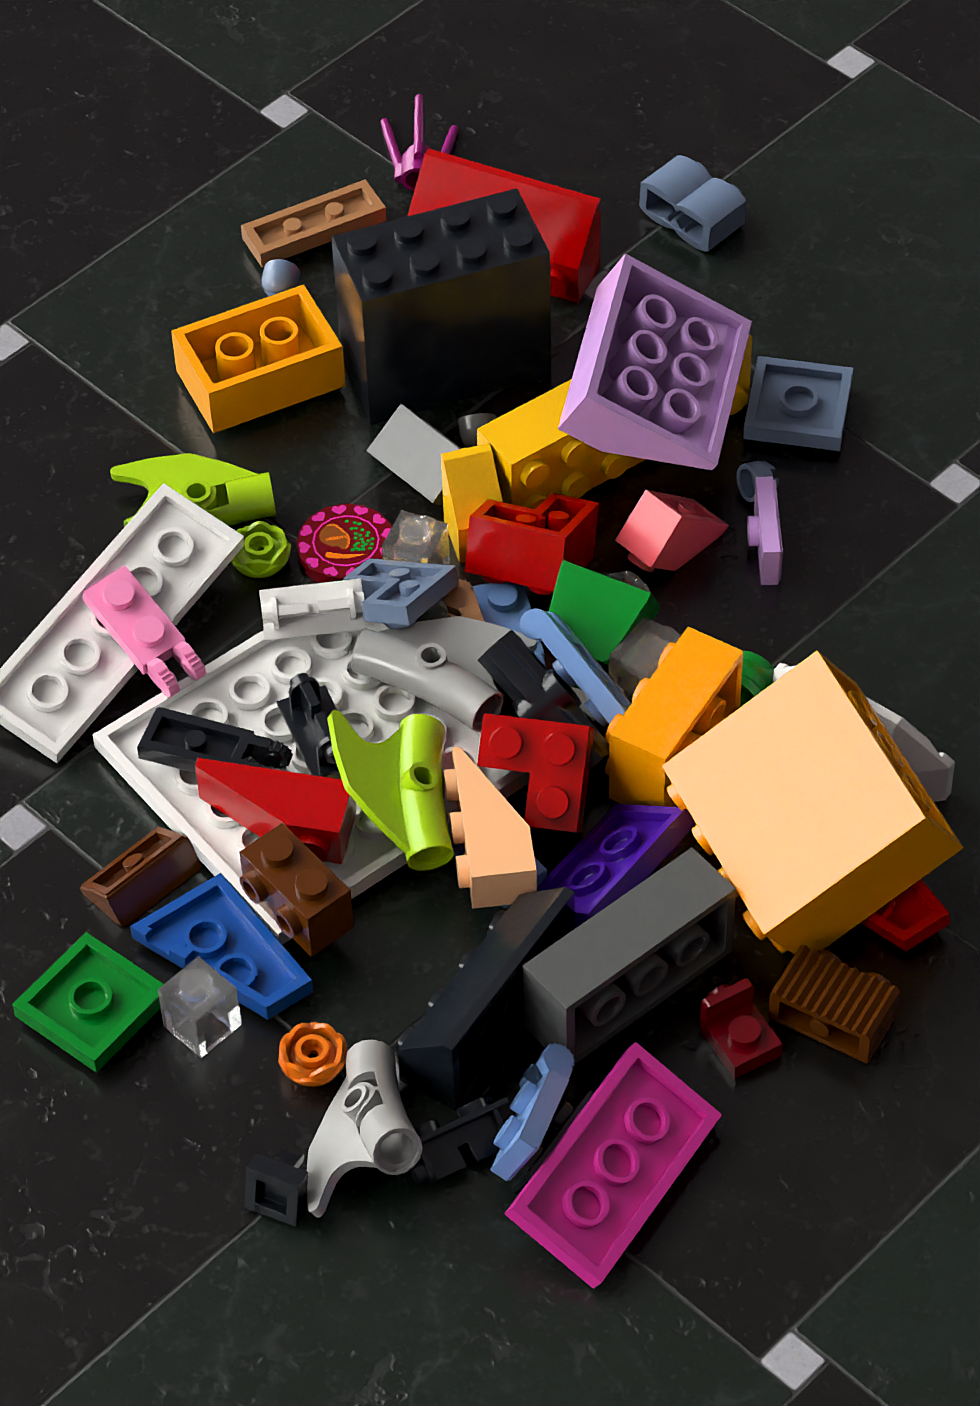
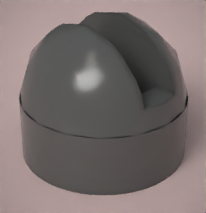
(469, 424)

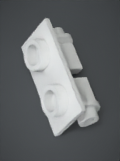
(312, 609)

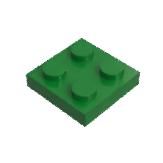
(90, 1002)

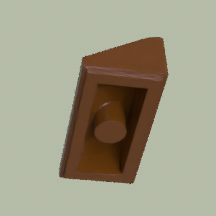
(142, 875)

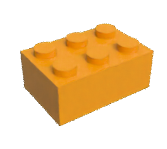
(258, 358)
(682, 701)

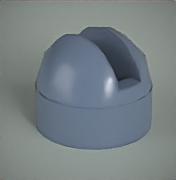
(279, 276)
(746, 477)

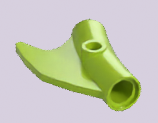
(213, 485)
(399, 784)

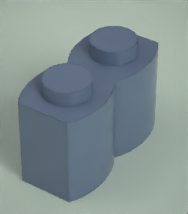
(693, 203)

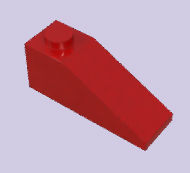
(262, 798)

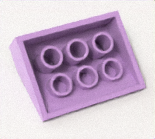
(655, 369)

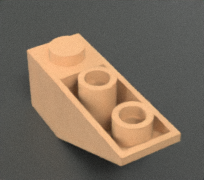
(494, 837)

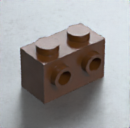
(296, 889)

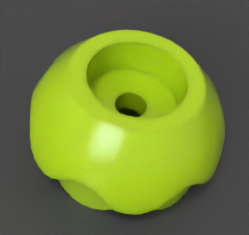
(263, 551)

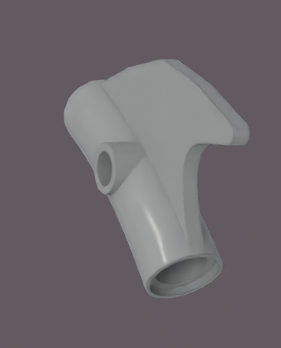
(437, 664)
(362, 1125)

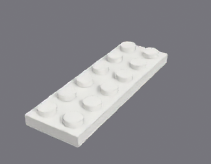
(70, 660)

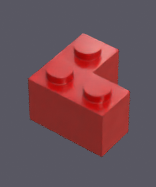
(528, 543)
(554, 756)

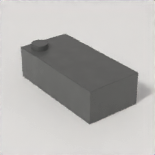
(629, 956)

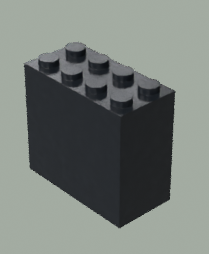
(443, 304)

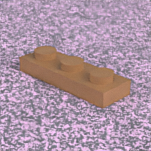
(313, 222)

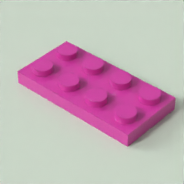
(613, 1165)

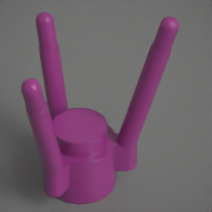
(409, 165)

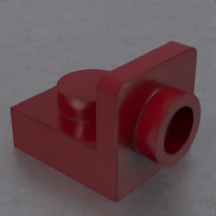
(738, 1029)

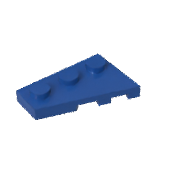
(232, 940)

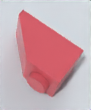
(668, 531)

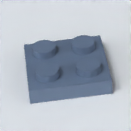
(798, 403)

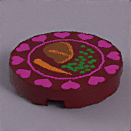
(340, 540)

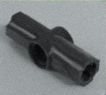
(536, 690)

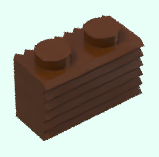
(834, 1003)

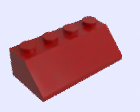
(564, 217)

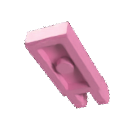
(142, 629)

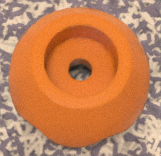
(308, 1040)

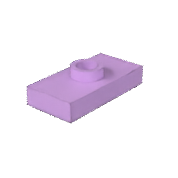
(765, 530)

